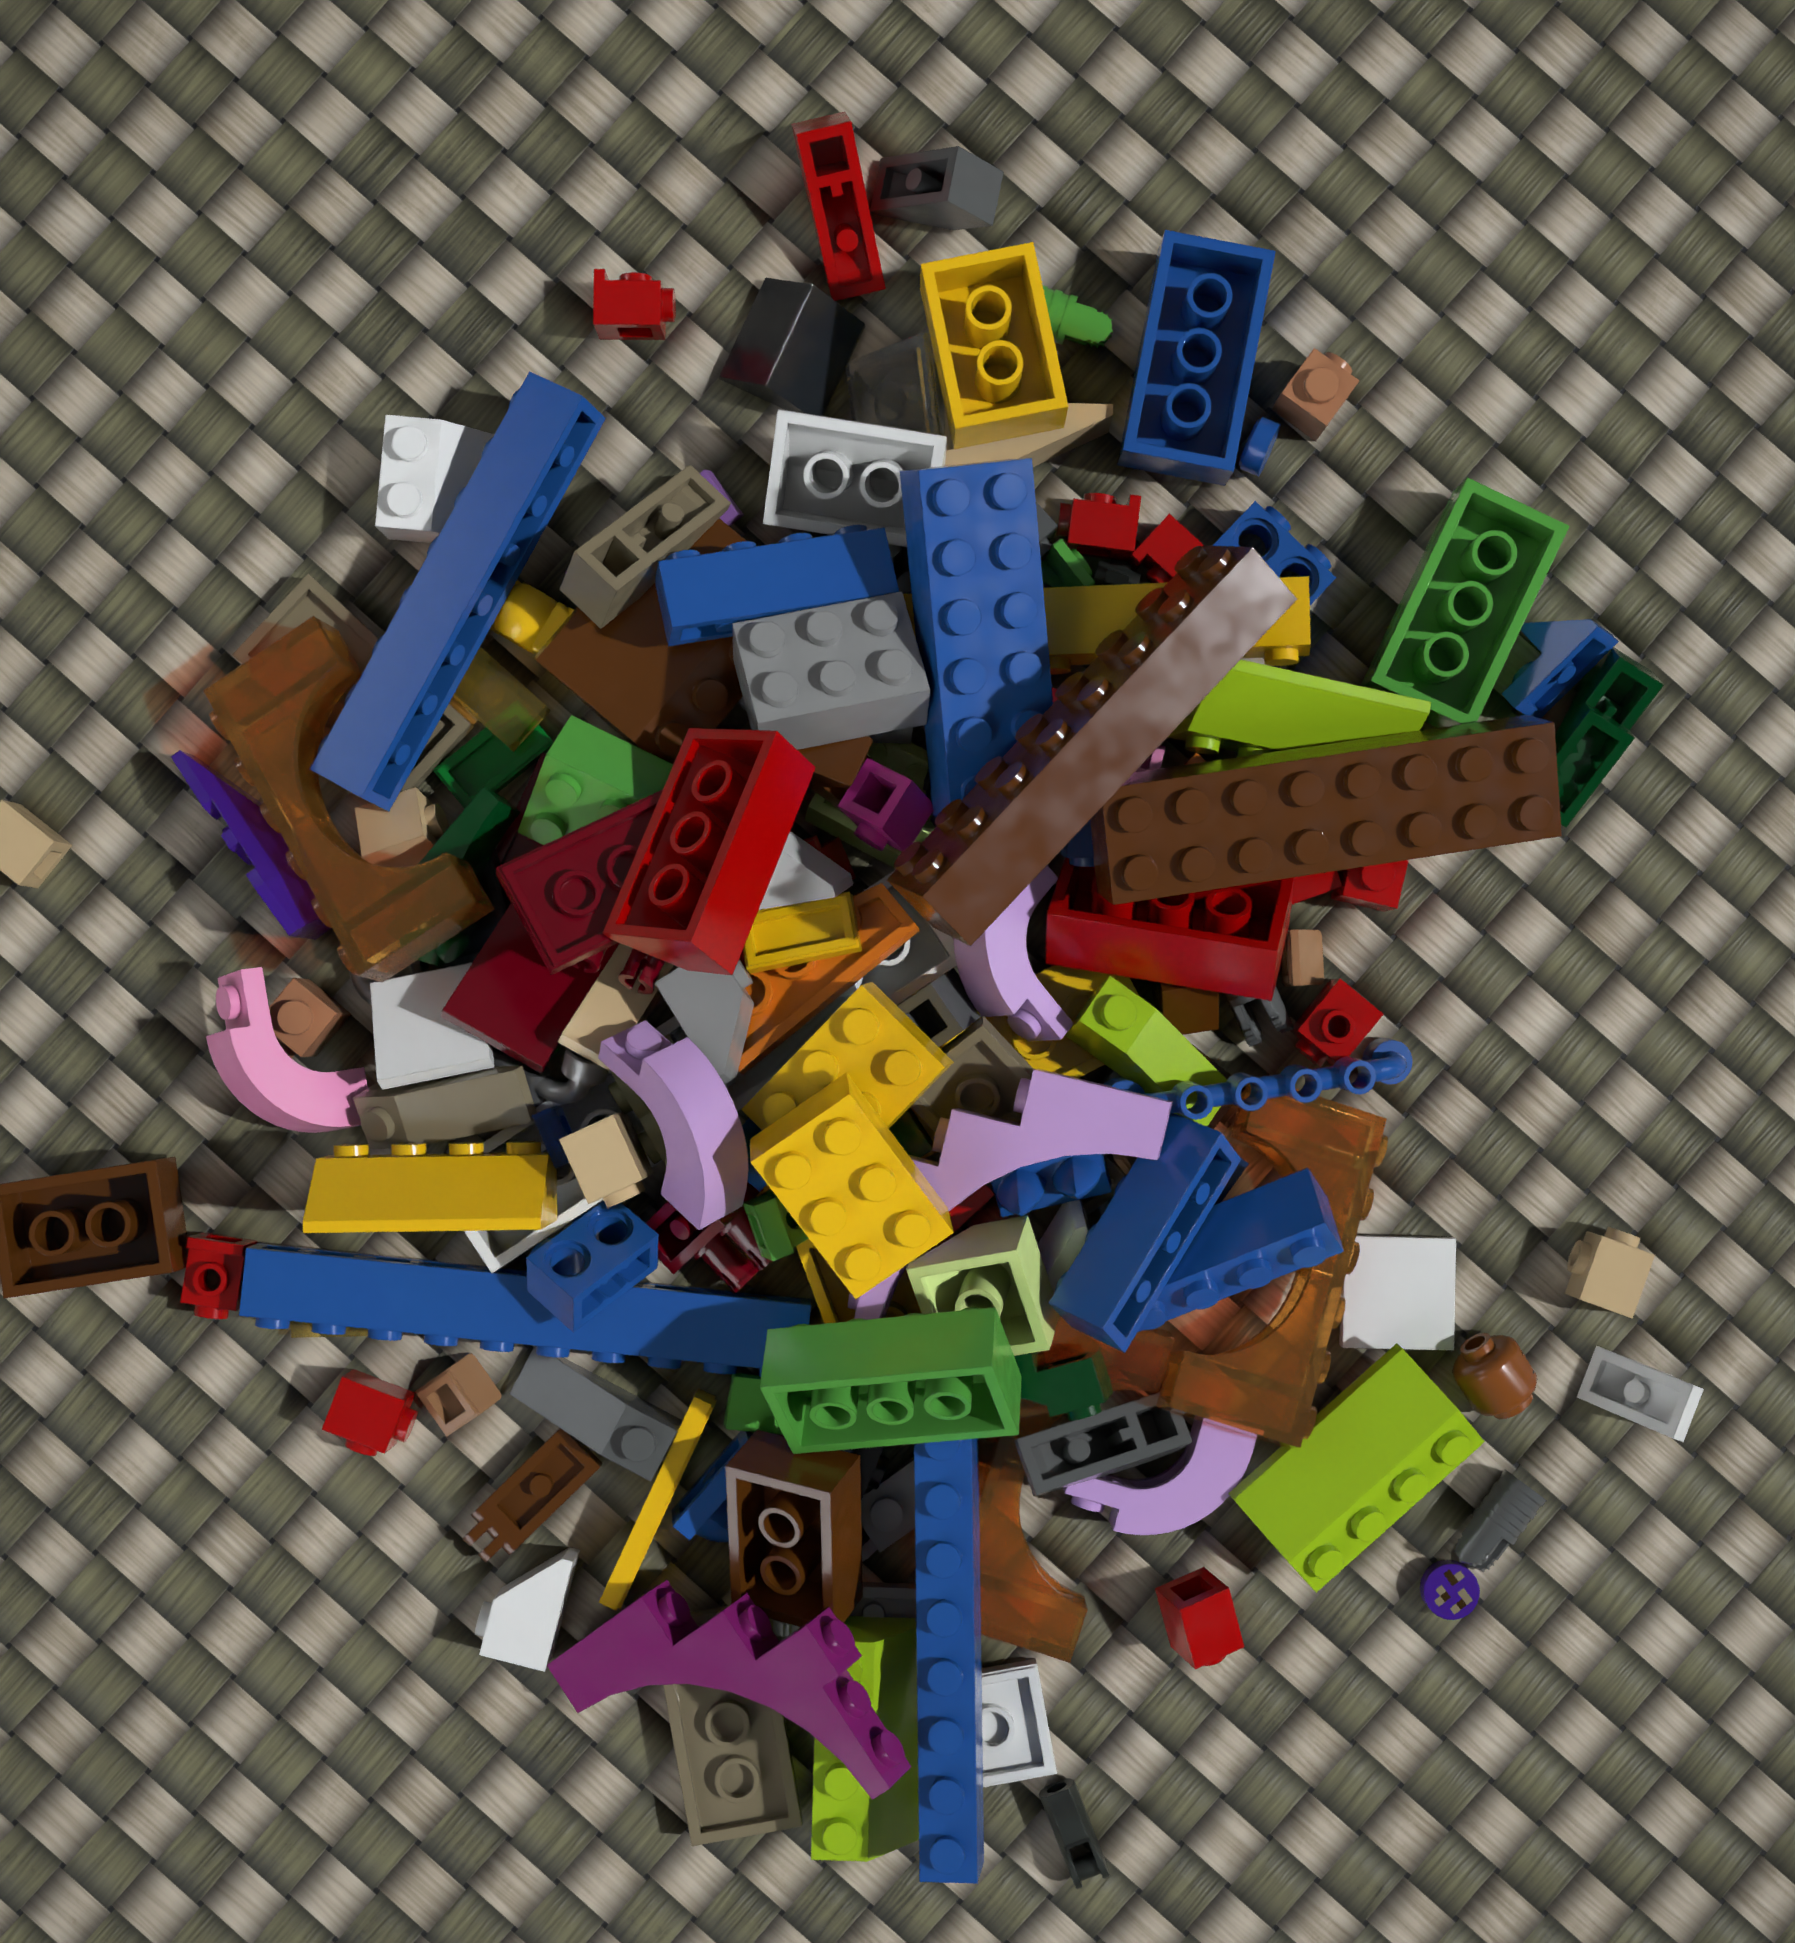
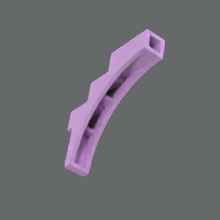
(1057, 1121)

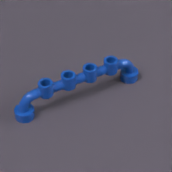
(1382, 1061)

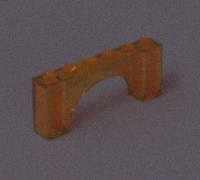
(275, 720)
(1272, 1378)
(1017, 1594)

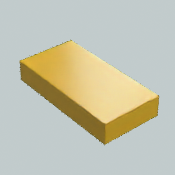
(802, 933)

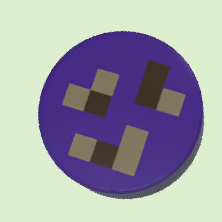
(1449, 1589)

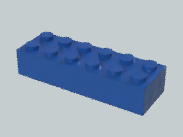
(976, 613)

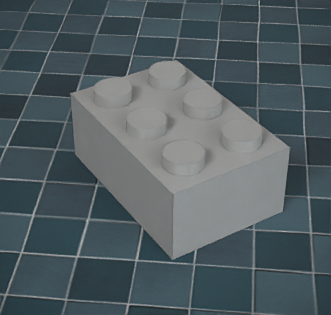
(832, 671)

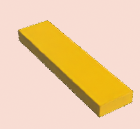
(658, 1500)

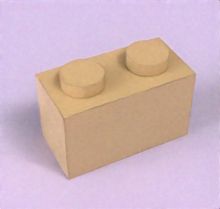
(608, 1160)

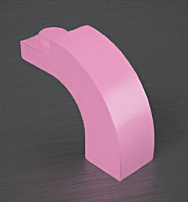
(263, 1073)

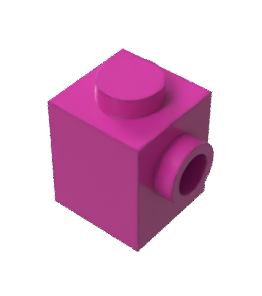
(885, 807)

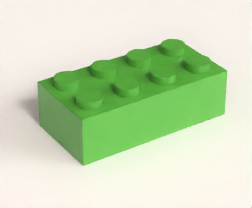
(1466, 603)
(587, 779)
(892, 1381)

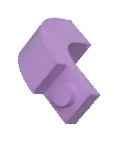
(1000, 974)
(696, 1118)
(1179, 1494)

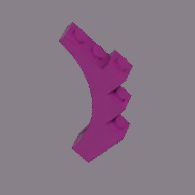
(739, 1653)

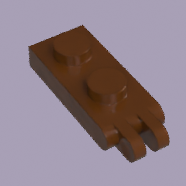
(532, 1493)

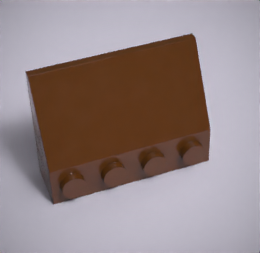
(639, 681)

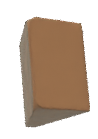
(1302, 958)
(459, 1394)

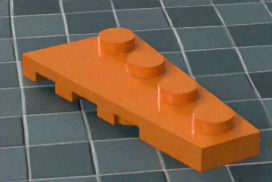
(797, 993)

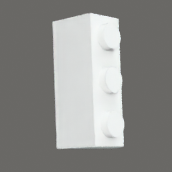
(843, 473)

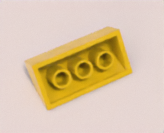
(432, 1190)

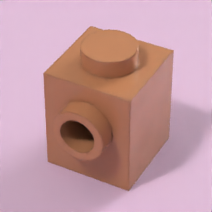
(1316, 393)
(305, 1018)

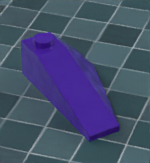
(255, 844)

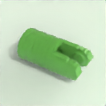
(1075, 320)

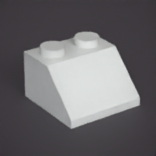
(422, 473)

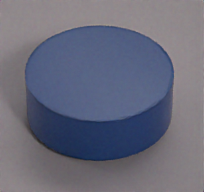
(1259, 446)

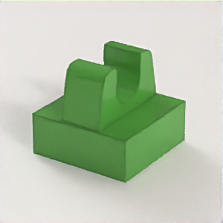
(770, 1227)

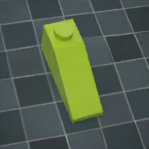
(1140, 1043)

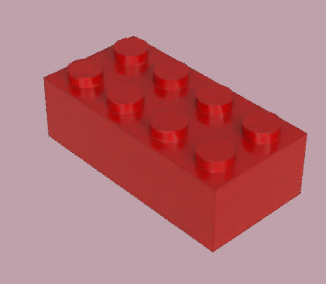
(1198, 940)

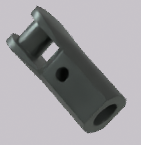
(1072, 1828)

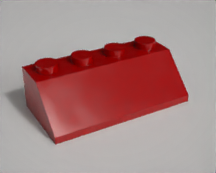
(711, 848)

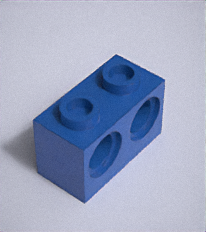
(1282, 549)
(604, 1254)

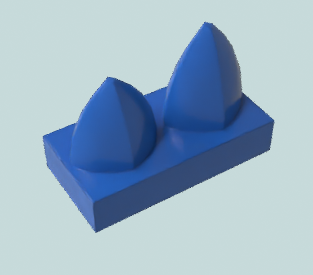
(1051, 1183)
(705, 1504)

